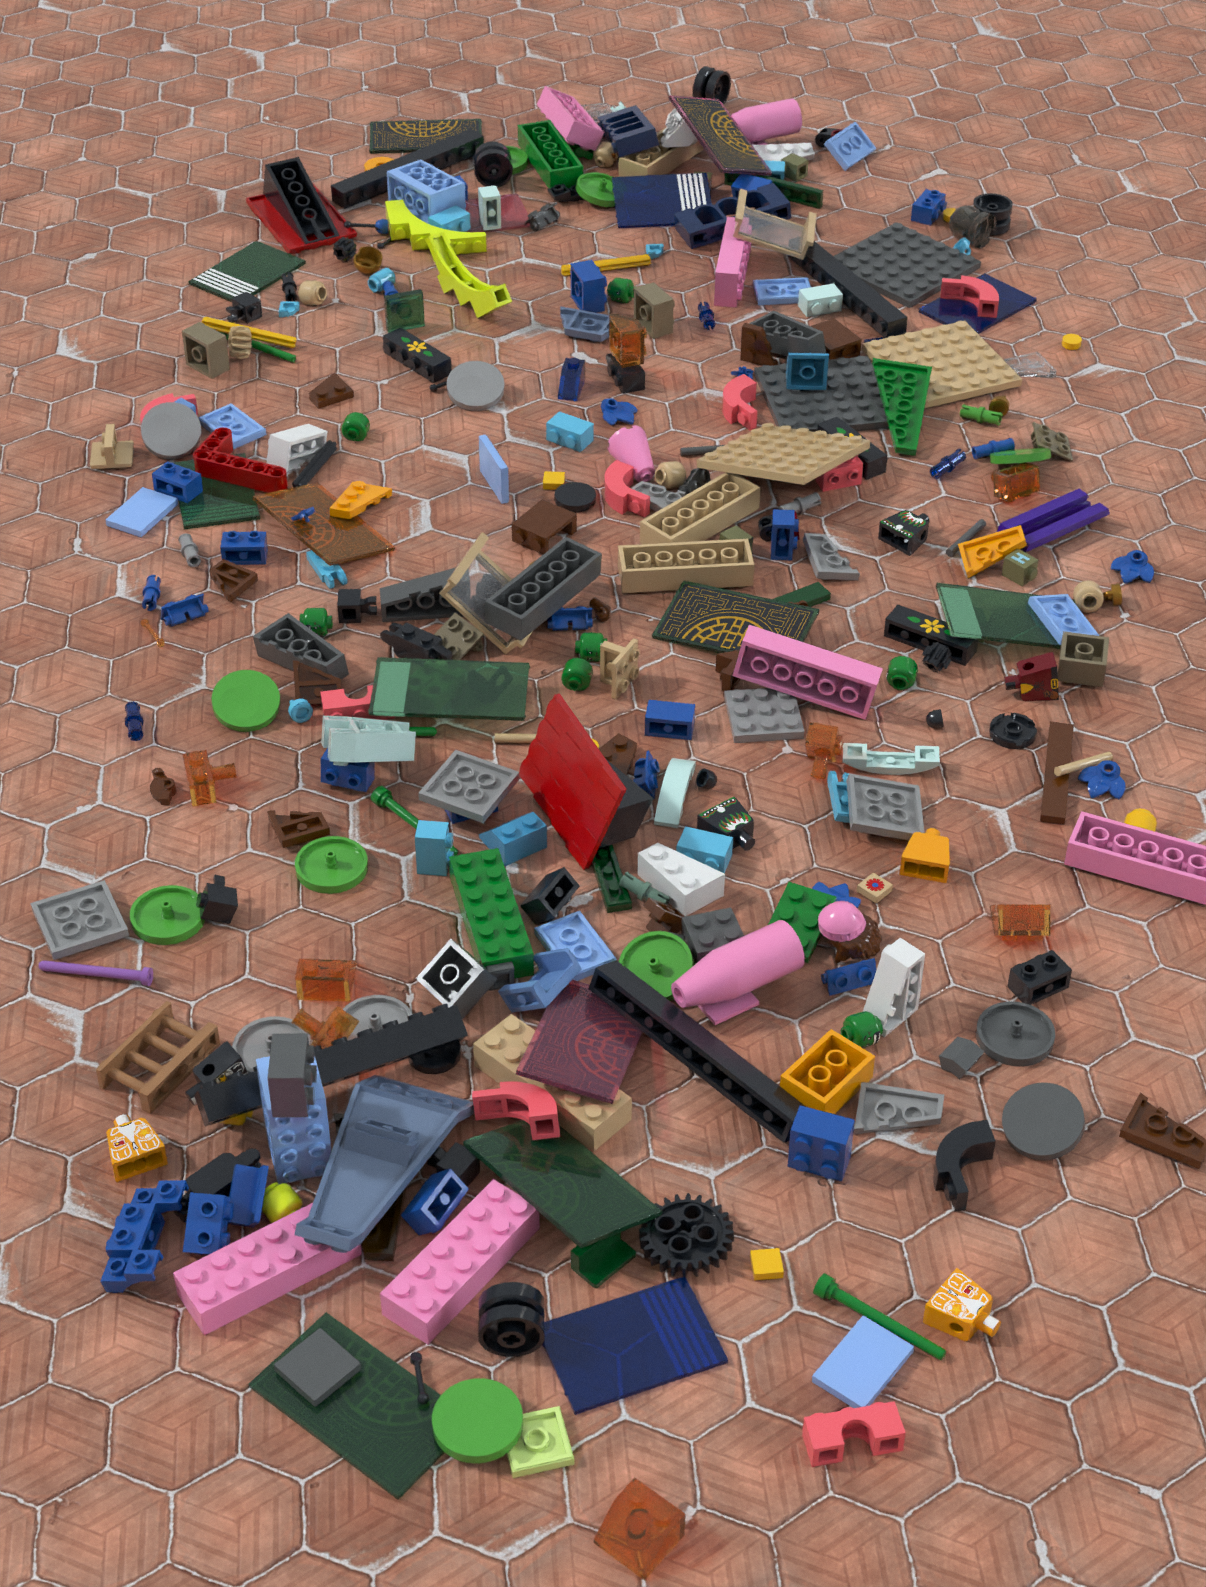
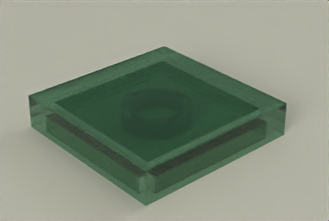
(404, 310)

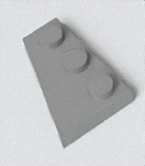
(658, 495)
(825, 559)
(895, 1108)

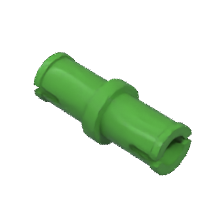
(981, 414)

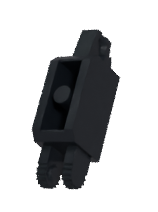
(415, 643)
(216, 1177)

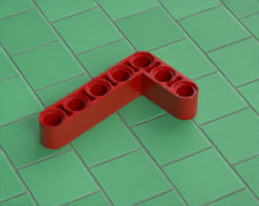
(215, 462)

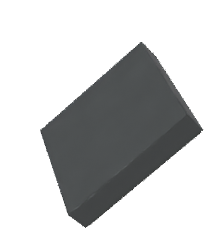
(317, 1367)

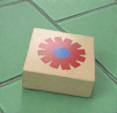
(874, 888)

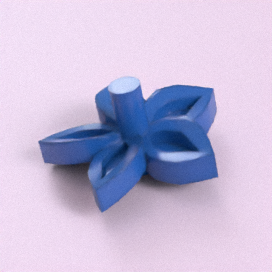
(742, 370)
(304, 513)

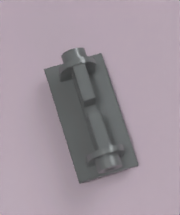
(547, 212)
(696, 479)

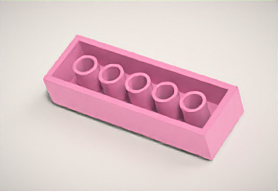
(570, 119)
(731, 267)
(807, 672)
(1138, 857)
(459, 1261)
(254, 1272)

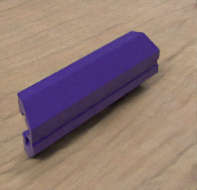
(1056, 518)

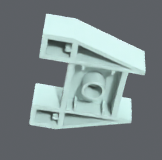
(366, 740)

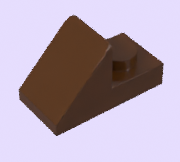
(725, 666)
(663, 917)

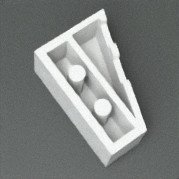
(680, 877)
(896, 985)

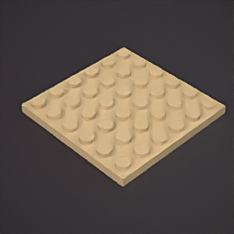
(959, 361)
(784, 453)

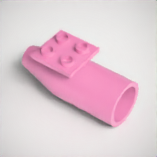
(769, 120)
(728, 974)

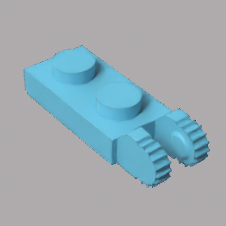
(325, 572)
(839, 796)

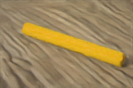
(616, 263)
(257, 334)

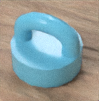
(962, 245)
(300, 710)

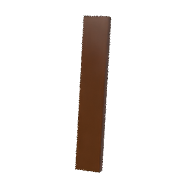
(1056, 787)

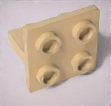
(111, 452)
(619, 665)

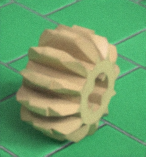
(239, 342)

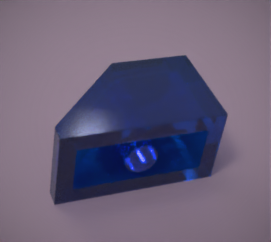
(571, 379)

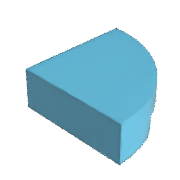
(654, 250)
(288, 308)

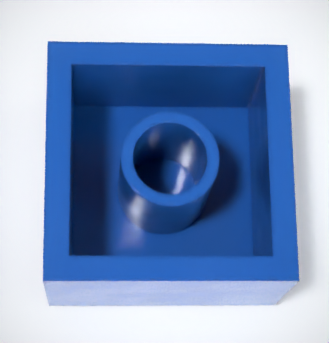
(588, 286)
(820, 1143)

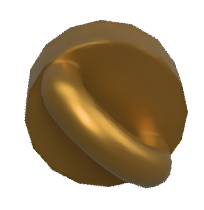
(999, 404)
(1114, 595)

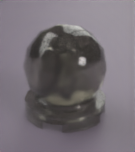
(972, 224)

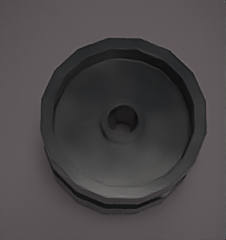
(712, 84)
(492, 164)
(998, 206)
(511, 1319)

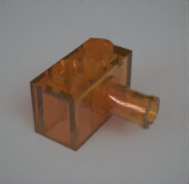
(1016, 481)
(823, 745)
(202, 776)
(336, 1025)

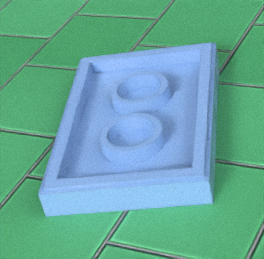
(850, 146)
(779, 290)
(241, 425)
(494, 469)
(141, 512)
(1060, 615)
(580, 937)
(862, 1363)

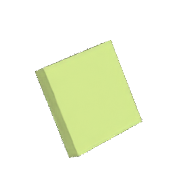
(542, 1444)

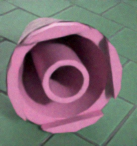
(633, 449)

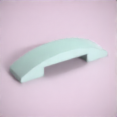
(891, 762)
(673, 792)

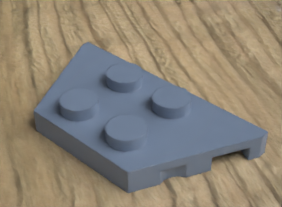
(585, 324)

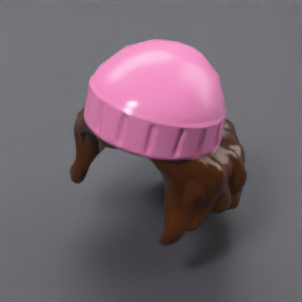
(849, 931)

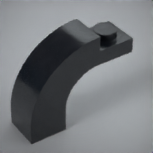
(961, 1147)

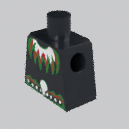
(904, 531)
(729, 820)

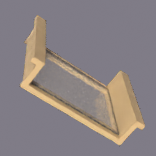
(773, 231)
(474, 583)

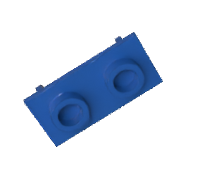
(174, 612)
(579, 617)
(646, 774)
(849, 976)

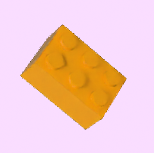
(828, 1073)

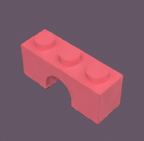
(338, 704)
(875, 1424)

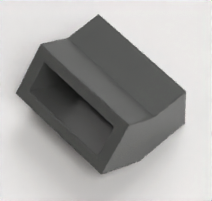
(960, 1056)

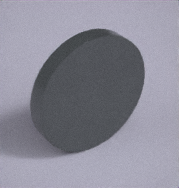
(1015, 1033)
(1043, 1121)

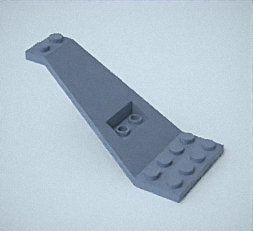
(376, 1154)

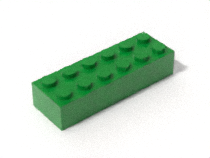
(549, 153)
(491, 911)

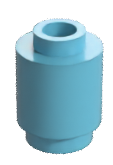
(377, 279)

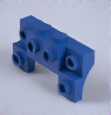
(137, 1234)

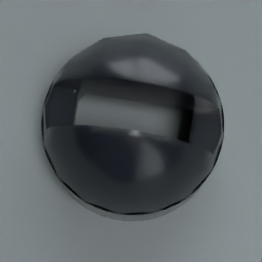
(934, 719)
(706, 779)

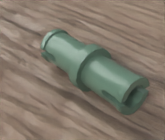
(642, 889)

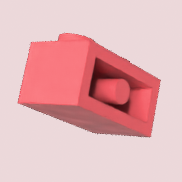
(842, 476)

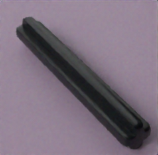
(315, 464)

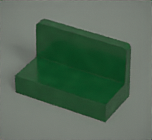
(601, 1259)

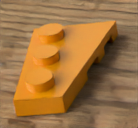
(356, 498)
(990, 549)

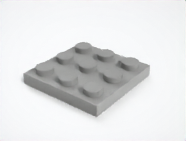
(763, 715)
(469, 786)
(884, 807)
(79, 920)

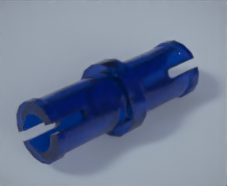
(706, 315)
(947, 464)
(134, 721)

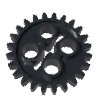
(687, 1236)

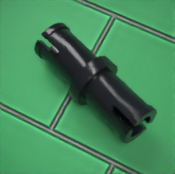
(289, 287)

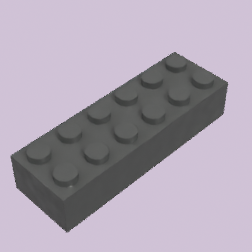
(543, 588)

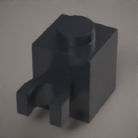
(245, 308)
(351, 605)
(217, 901)
(459, 1159)

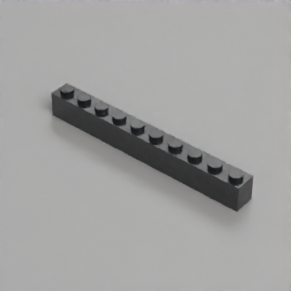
(374, 181)
(856, 293)
(696, 1048)
(341, 1060)

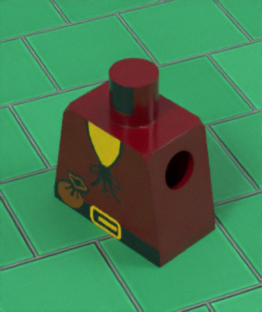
(1035, 678)

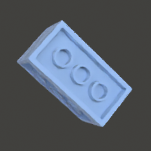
(425, 189)
(296, 1144)

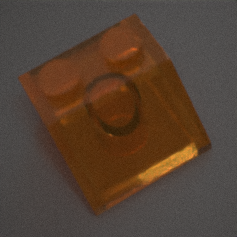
(627, 340)
(1021, 920)
(325, 979)
(640, 1528)

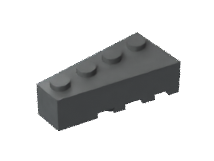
(790, 335)
(417, 599)
(292, 640)

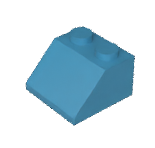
(807, 371)
(517, 837)

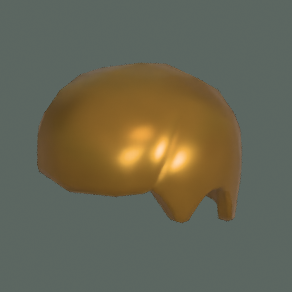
(368, 260)

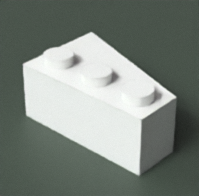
(295, 446)

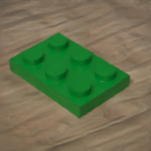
(801, 909)

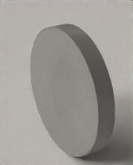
(475, 385)
(171, 430)
(375, 1011)
(256, 1038)

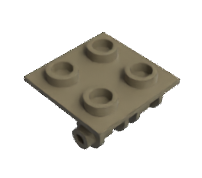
(1046, 438)
(460, 636)

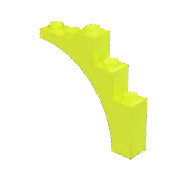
(405, 225)
(454, 276)

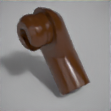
(603, 610)

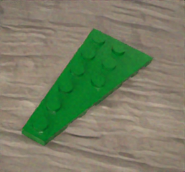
(903, 396)

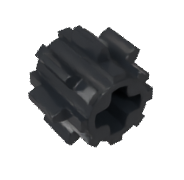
(344, 249)
(936, 657)

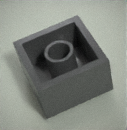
(709, 931)
(456, 978)
(291, 1075)

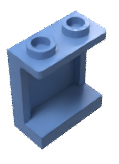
(554, 974)

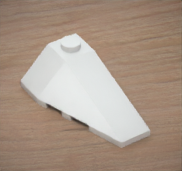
(677, 132)

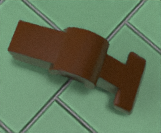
(162, 787)

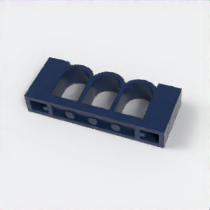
(628, 131)
(695, 234)

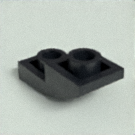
(562, 193)

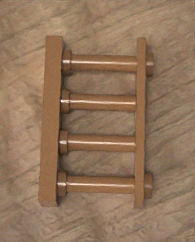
(167, 1076)

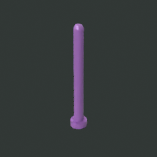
(144, 976)

